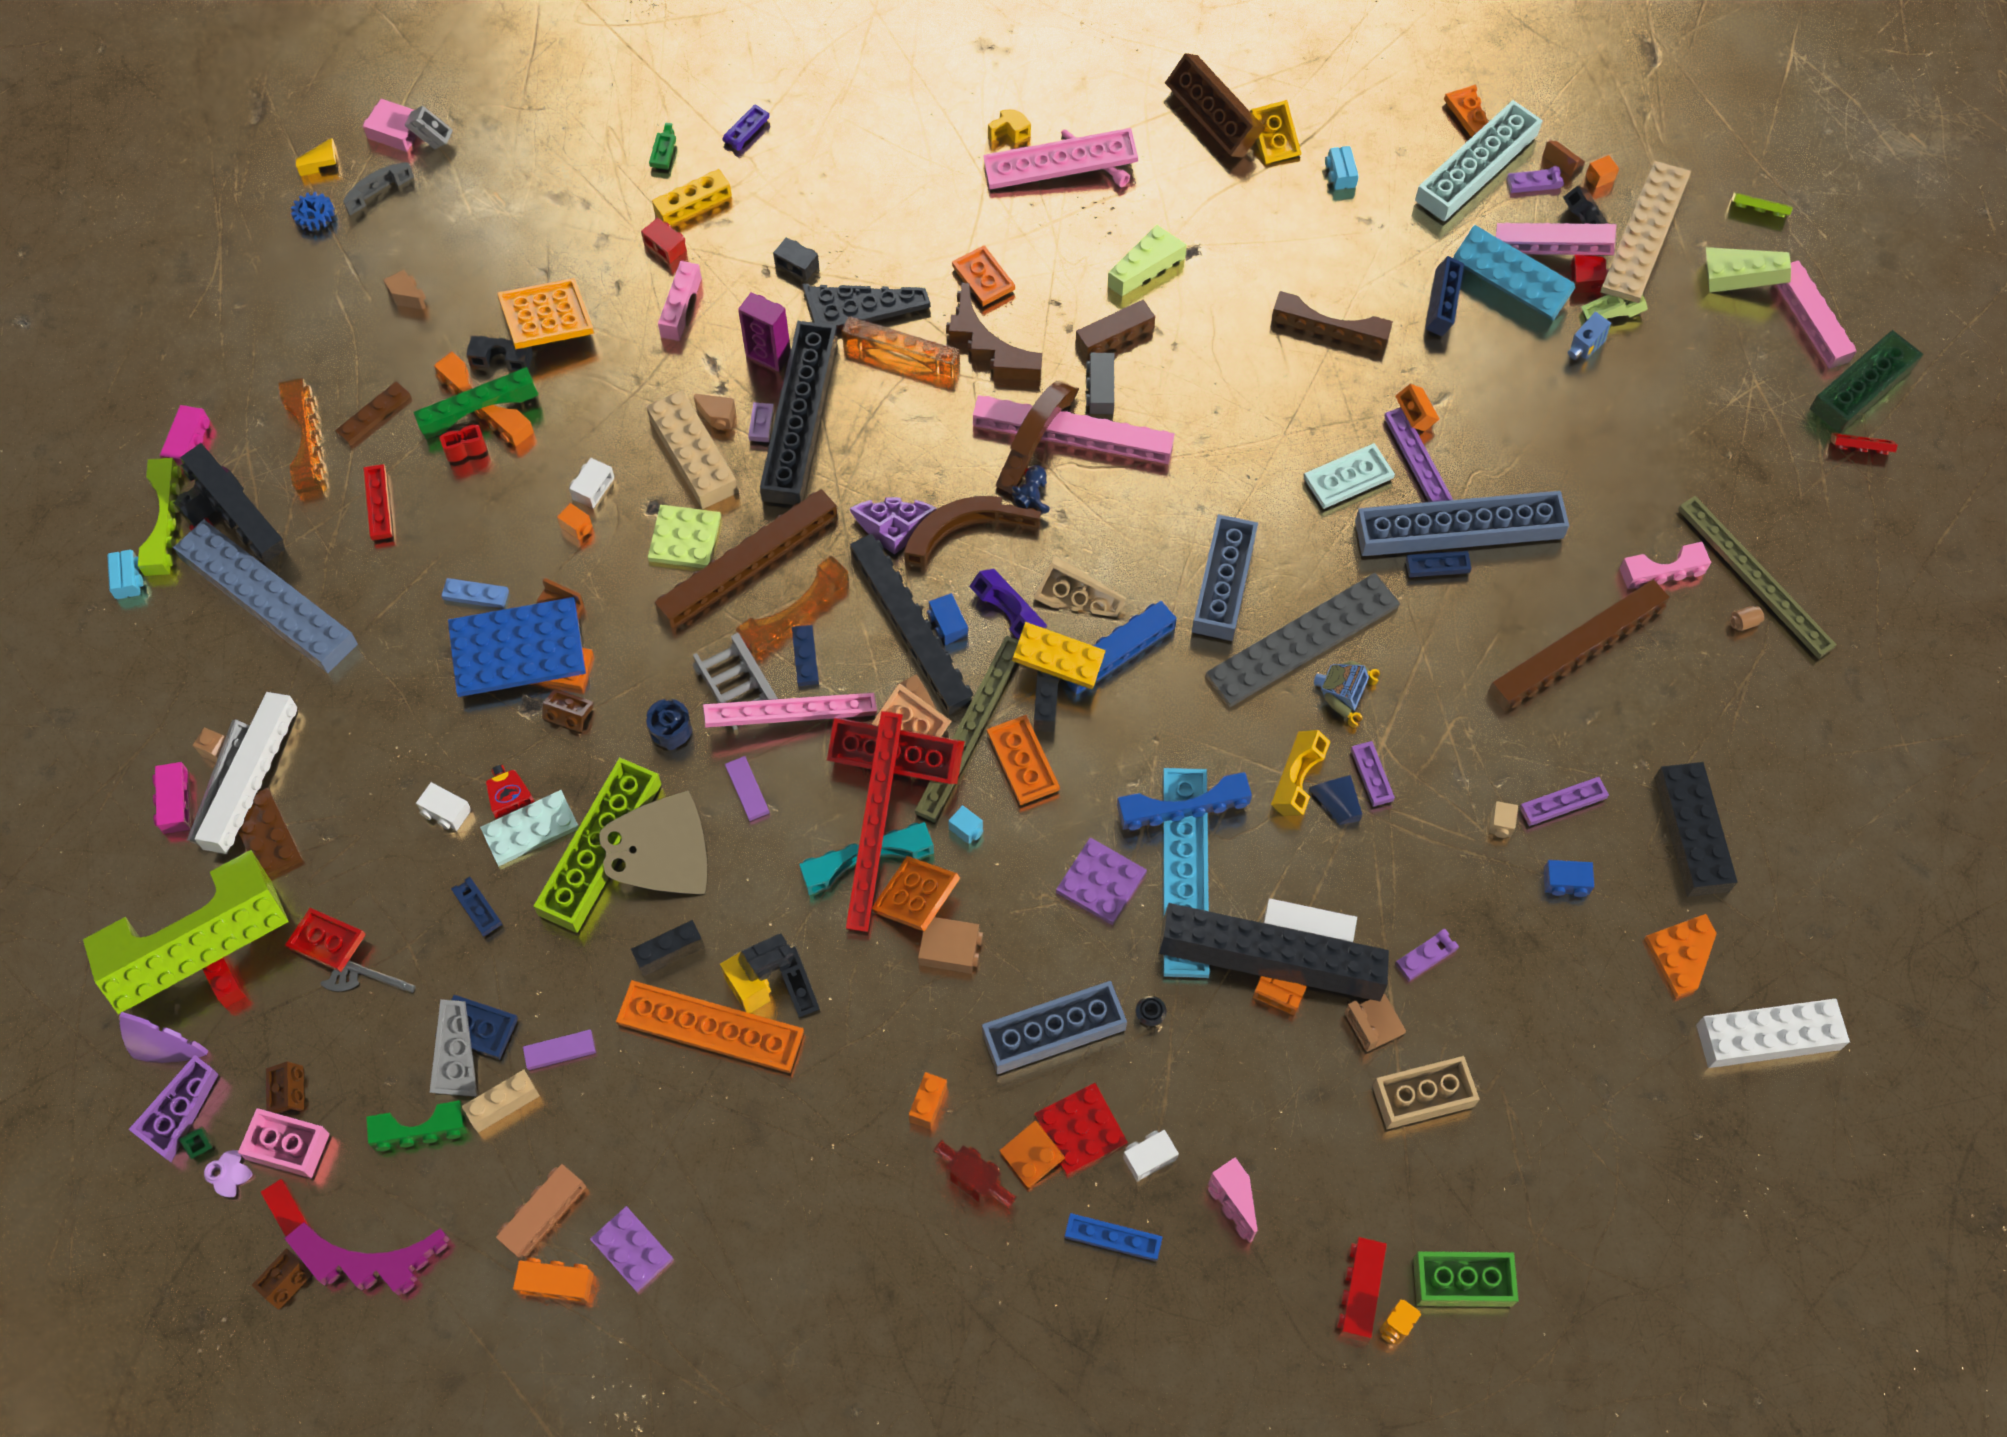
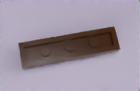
(373, 413)

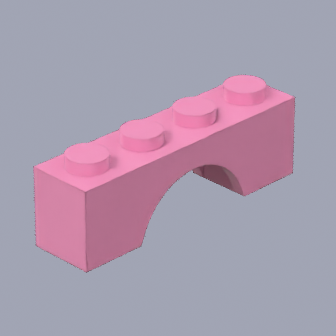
(674, 312)
(1640, 569)

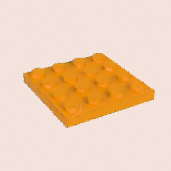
(545, 313)

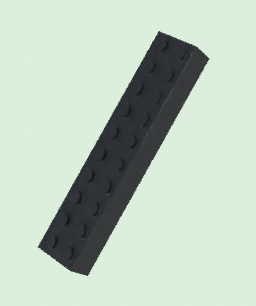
(799, 413)
(1274, 952)

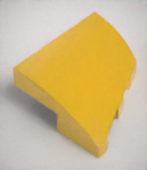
(317, 157)

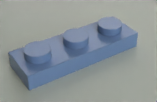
(475, 593)

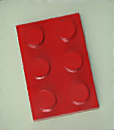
(325, 939)

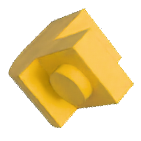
(1011, 123)

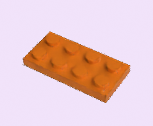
(1023, 759)

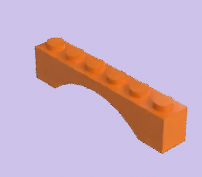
(509, 422)

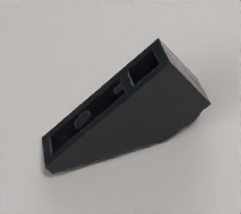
(799, 985)

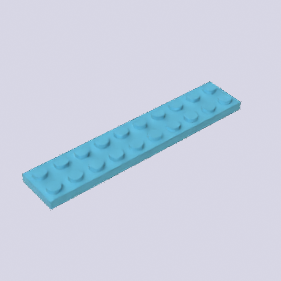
(1185, 859)

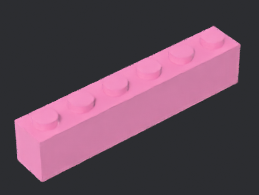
(1559, 238)
(1817, 318)

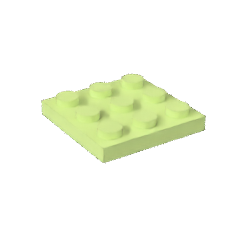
(684, 536)

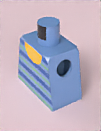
(1589, 337)

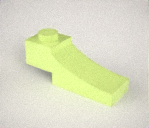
(1613, 306)

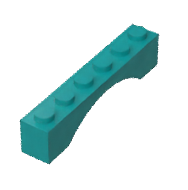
(823, 871)

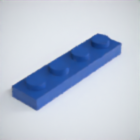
(1113, 1237)

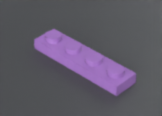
(1564, 801)

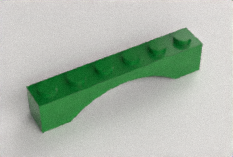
(442, 415)

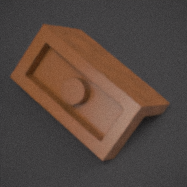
(1562, 157)
(555, 591)

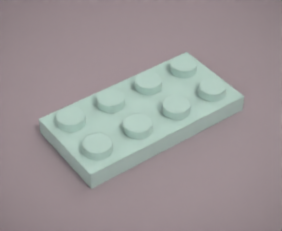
(1349, 475)
(529, 828)

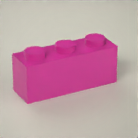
(185, 433)
(171, 798)

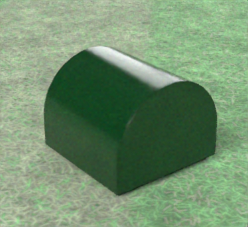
(196, 1142)

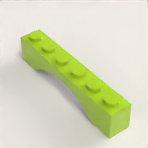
(156, 552)

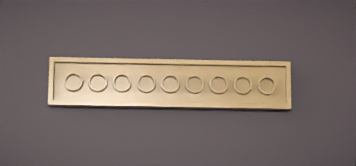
(1646, 232)

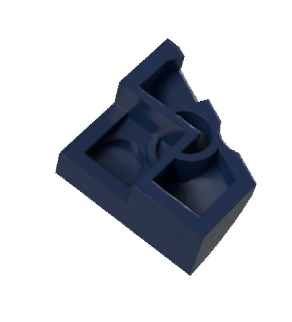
(1339, 799)

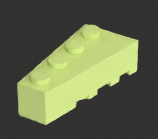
(1146, 259)
(1746, 268)

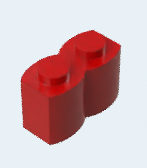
(463, 443)

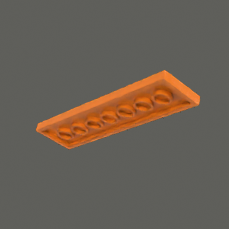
(710, 1026)

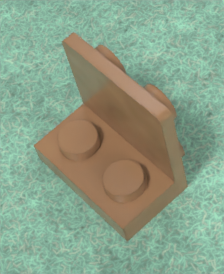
(1374, 1022)

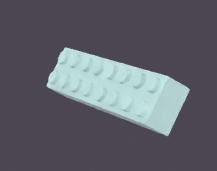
(1478, 160)

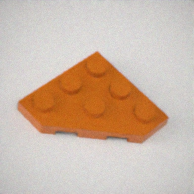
(1683, 953)

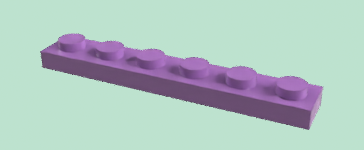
(1417, 456)

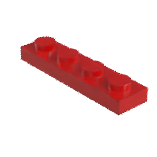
(377, 502)

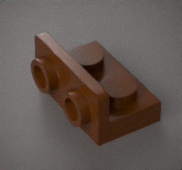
(566, 710)
(284, 1087)
(282, 1279)

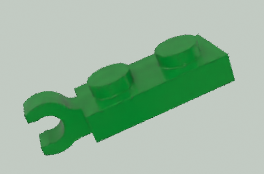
(663, 147)

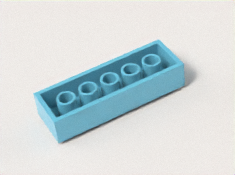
(1514, 272)

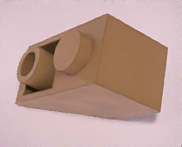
(403, 290)

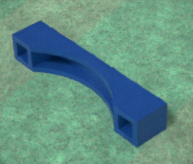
(1141, 810)

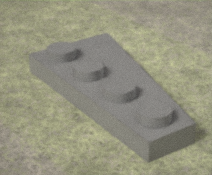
(453, 1057)

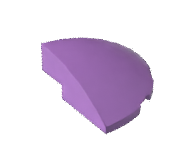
(891, 520)
(149, 1044)

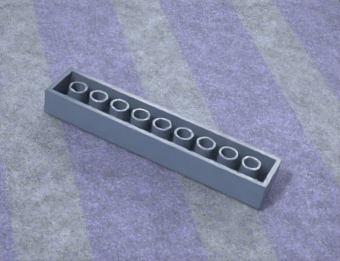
(1461, 523)
(266, 596)

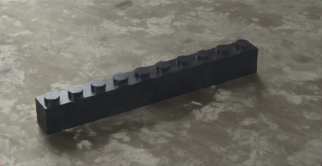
(911, 625)

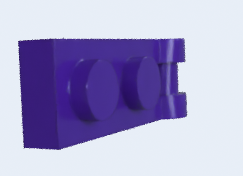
(746, 127)

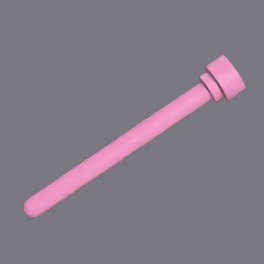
(1120, 176)

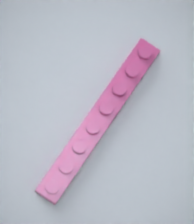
(789, 710)

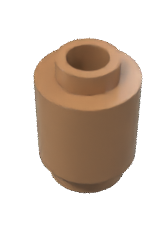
(1746, 618)

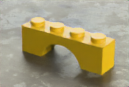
(1307, 750)

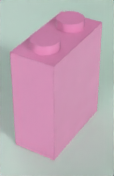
(388, 126)

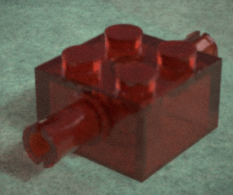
(974, 1175)

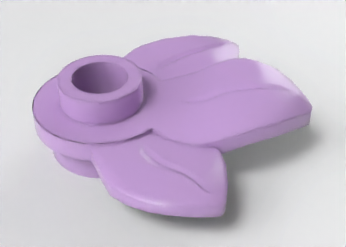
(231, 1173)

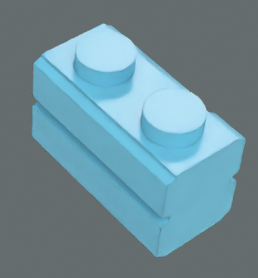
(1342, 167)
(124, 574)

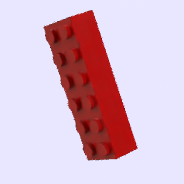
(917, 753)

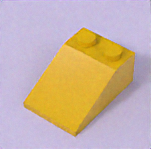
(1279, 137)

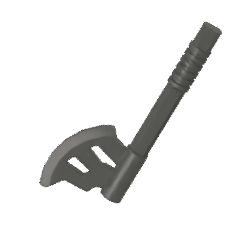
(356, 969)

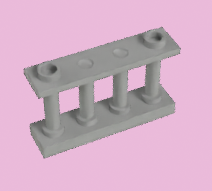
(747, 664)

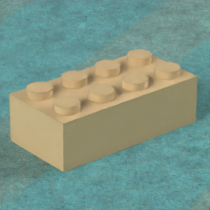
(1425, 1092)

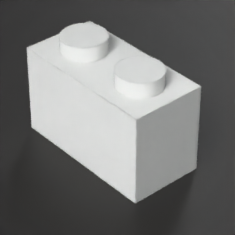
(591, 483)
(443, 806)
(1150, 1154)

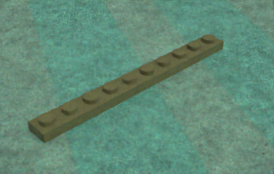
(1757, 577)
(972, 723)

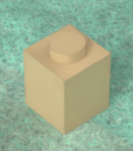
(1503, 819)

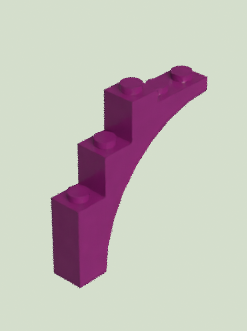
(394, 1267)

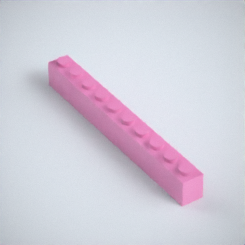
(1078, 430)

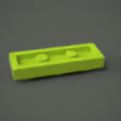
(1761, 205)

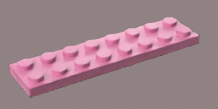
(1060, 158)

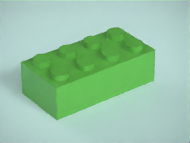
(1465, 1279)

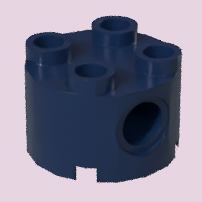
(669, 723)

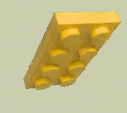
(1058, 655)

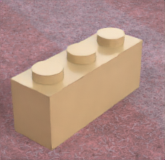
(500, 1101)

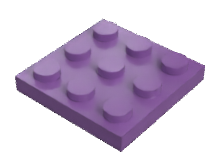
(1101, 881)

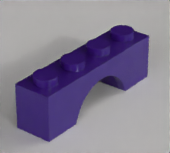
(994, 589)

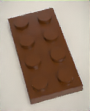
(268, 835)

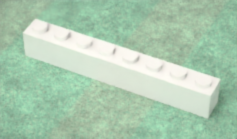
(246, 773)

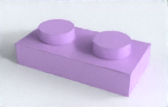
(761, 422)

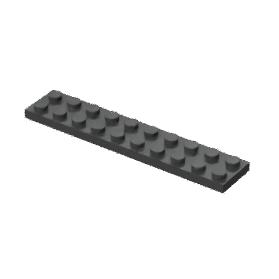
(1302, 640)

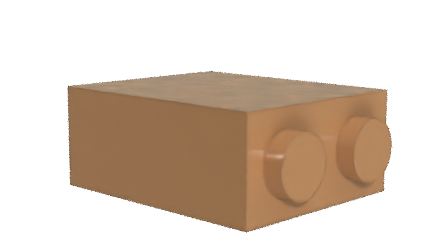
(950, 945)

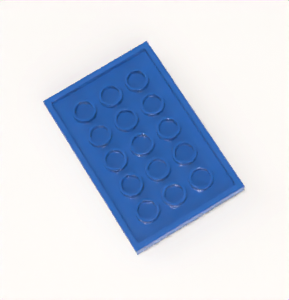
(516, 646)

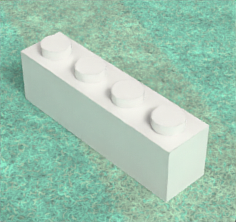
(1310, 920)

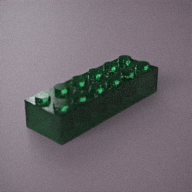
(1866, 381)

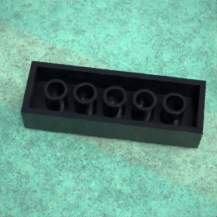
(232, 503)
(1695, 829)

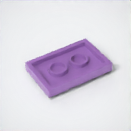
(631, 1249)

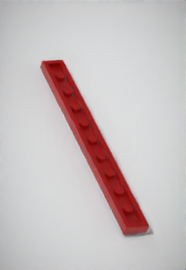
(874, 821)

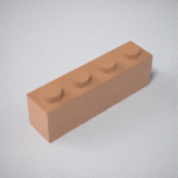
(541, 1211)

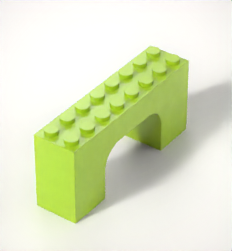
(138, 967)

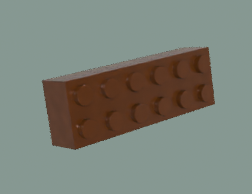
(1214, 105)

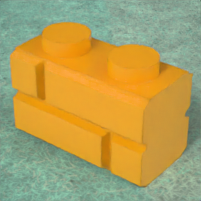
(1399, 1322)

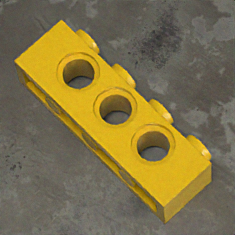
(692, 197)

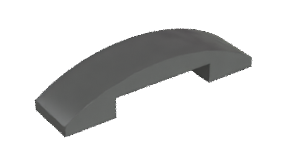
(375, 182)

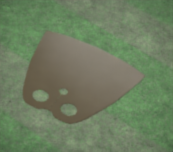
(667, 845)

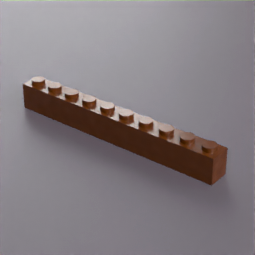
(745, 558)
(1578, 645)

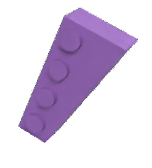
(175, 1108)

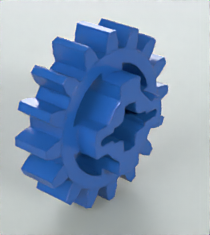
(312, 211)

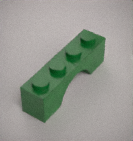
(446, 1121)

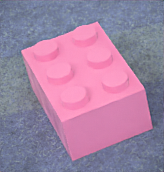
(283, 1143)

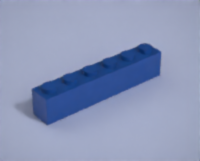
(1132, 638)

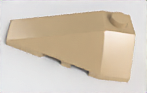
(1074, 589)

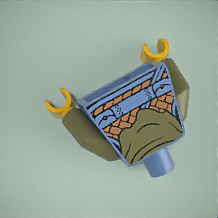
(1344, 687)

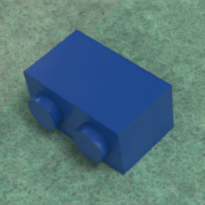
(948, 619)
(1568, 878)

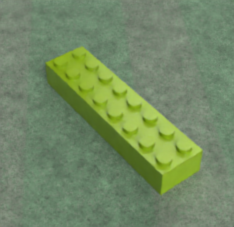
(581, 871)

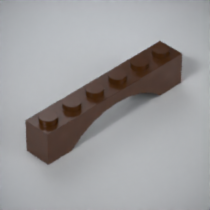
(1369, 332)

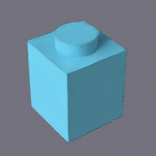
(966, 825)

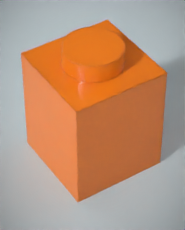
(1602, 171)
(574, 521)

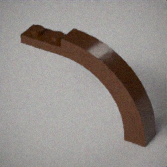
(1048, 405)
(960, 513)

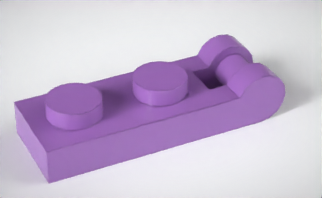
(1535, 180)
(1426, 955)

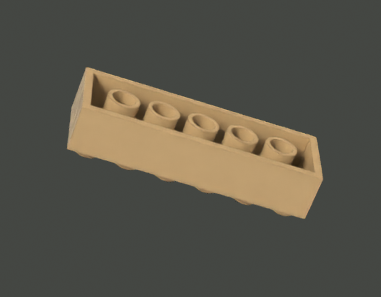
(692, 449)

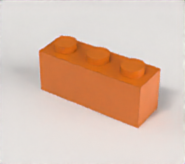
(553, 1280)

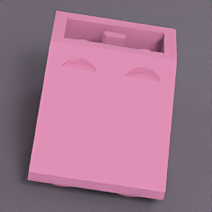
(1233, 1190)

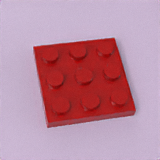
(1081, 1128)

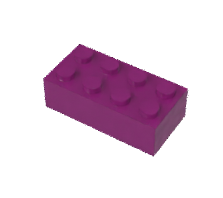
(764, 331)

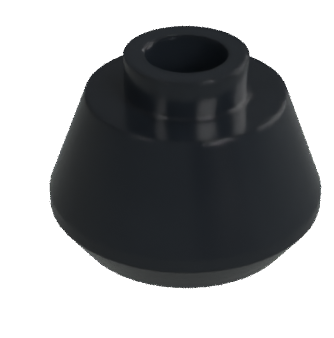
(1151, 1011)

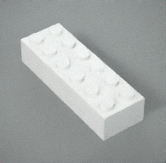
(1772, 1033)

